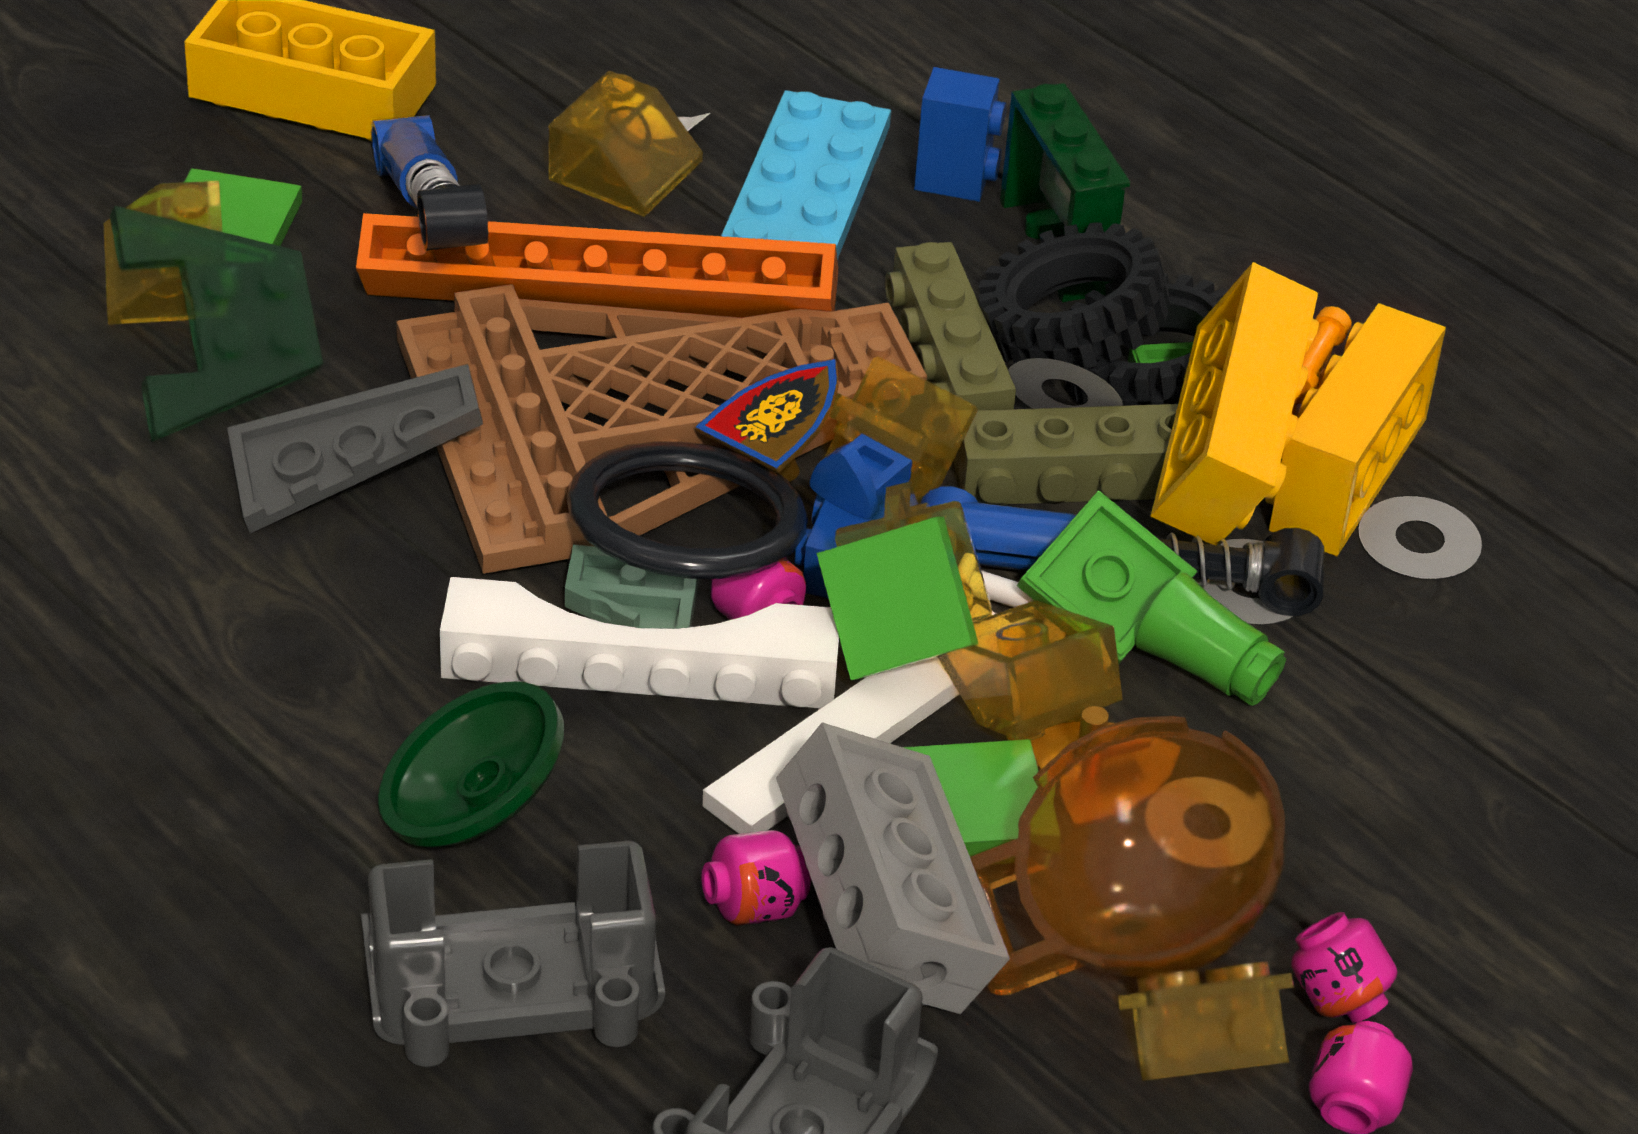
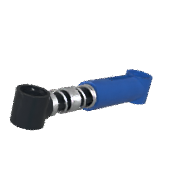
(427, 180)

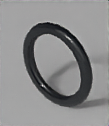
(679, 560)

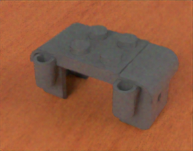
(513, 966)
(836, 1059)

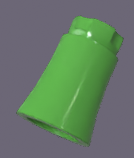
(1209, 641)

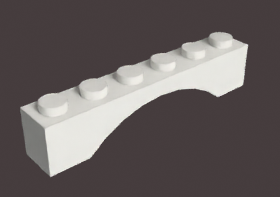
(762, 658)

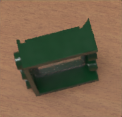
(1060, 161)

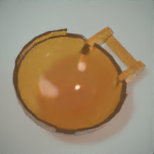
(1140, 853)

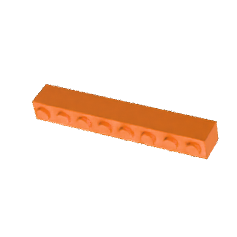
(603, 268)

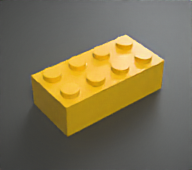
(310, 63)
(1237, 406)
(1357, 425)

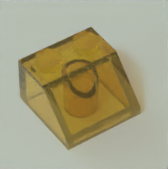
(621, 145)
(158, 292)
(1035, 669)

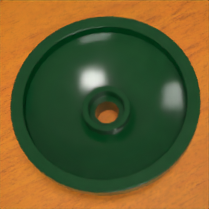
(472, 765)

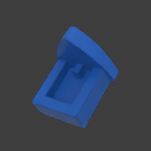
(858, 475)

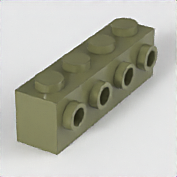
(948, 325)
(1064, 453)

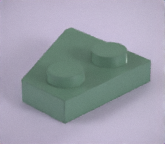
(625, 594)

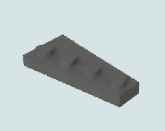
(334, 444)

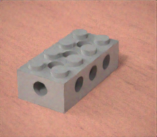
(891, 865)

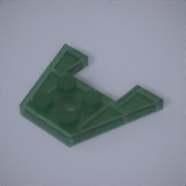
(244, 314)

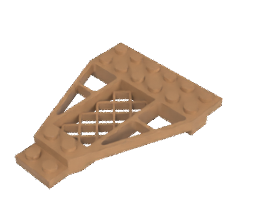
(521, 460)

